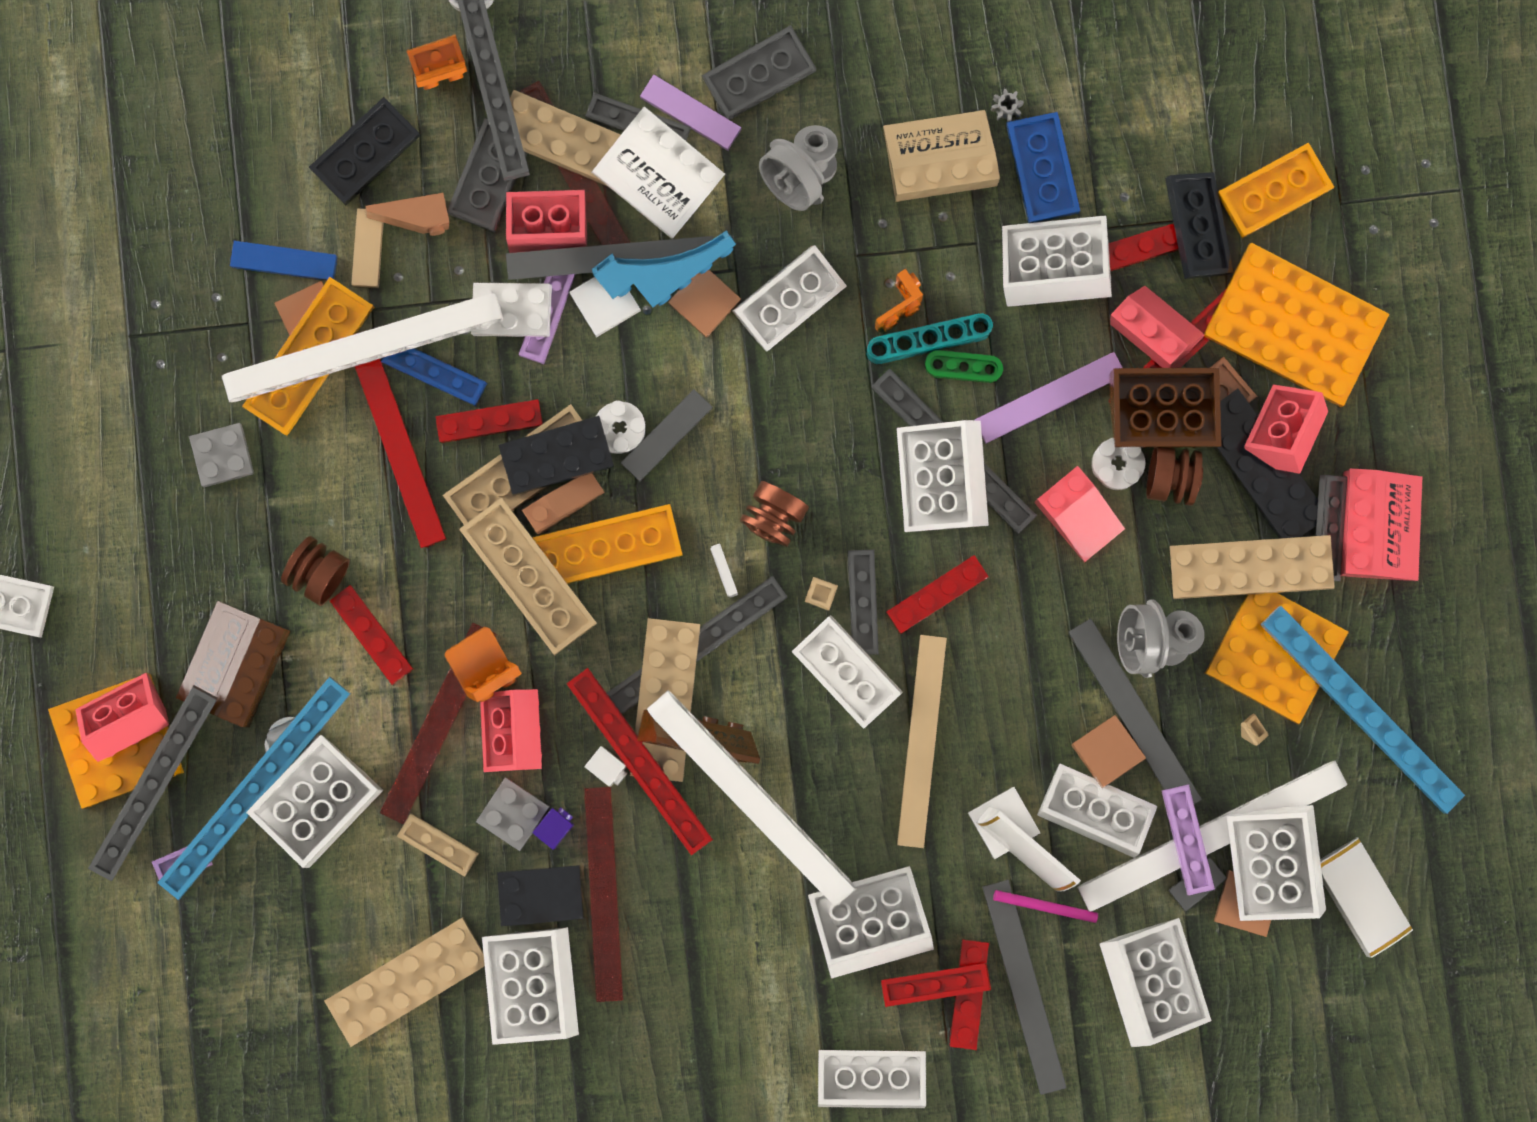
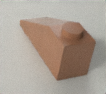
(416, 214)
(562, 502)

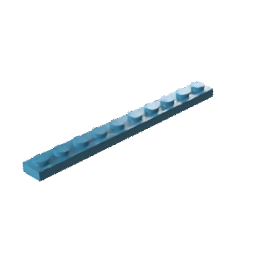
(1362, 709)
(255, 784)

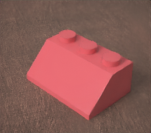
(545, 220)
(1155, 327)
(1287, 427)
(121, 717)
(511, 731)

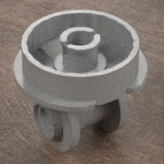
(800, 168)
(1151, 640)

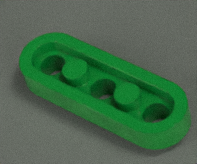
(975, 362)

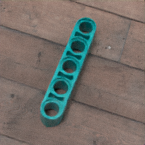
(939, 330)

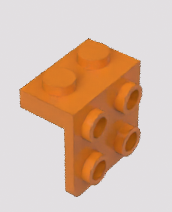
(437, 62)
(909, 288)
(481, 665)

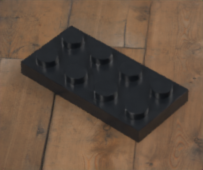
(364, 151)
(1199, 225)
(556, 455)

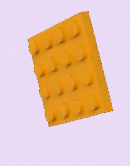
(1260, 667)
(111, 776)

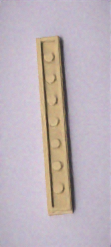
(921, 741)

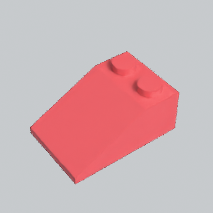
(1080, 514)

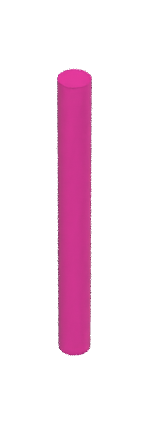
(1045, 906)

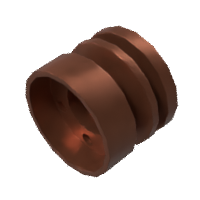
(1174, 475)
(774, 513)
(311, 568)

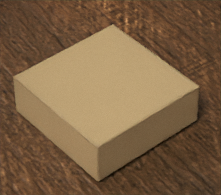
(821, 593)

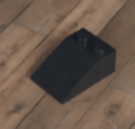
(540, 895)

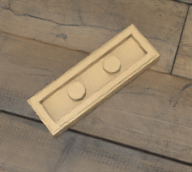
(367, 251)
(438, 845)

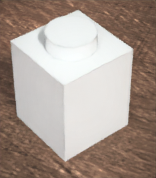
(606, 767)

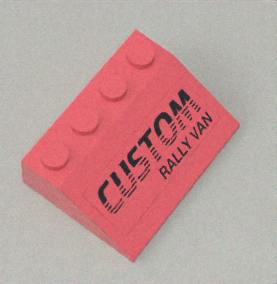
(1381, 525)

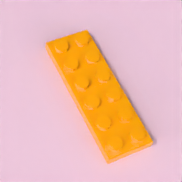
(330, 317)
(612, 544)

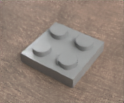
(221, 455)
(512, 814)

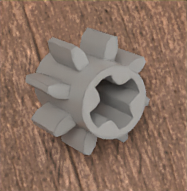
(1011, 100)

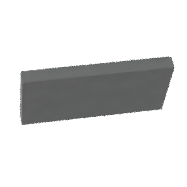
(759, 73)
(481, 188)

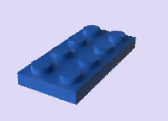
(1043, 167)

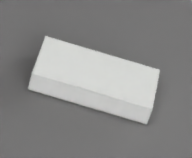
(724, 571)

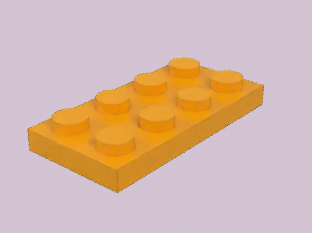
(1275, 190)

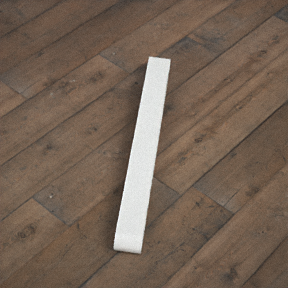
(362, 347)
(751, 798)
(1214, 834)

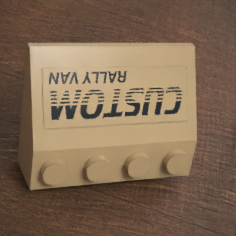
(941, 155)

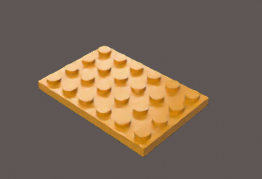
(1296, 324)

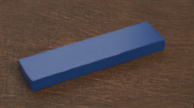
(283, 261)
(438, 374)

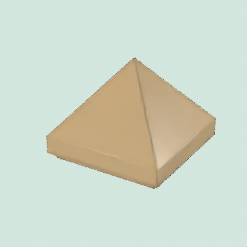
(1253, 730)

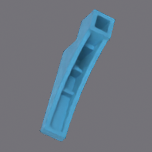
(660, 276)

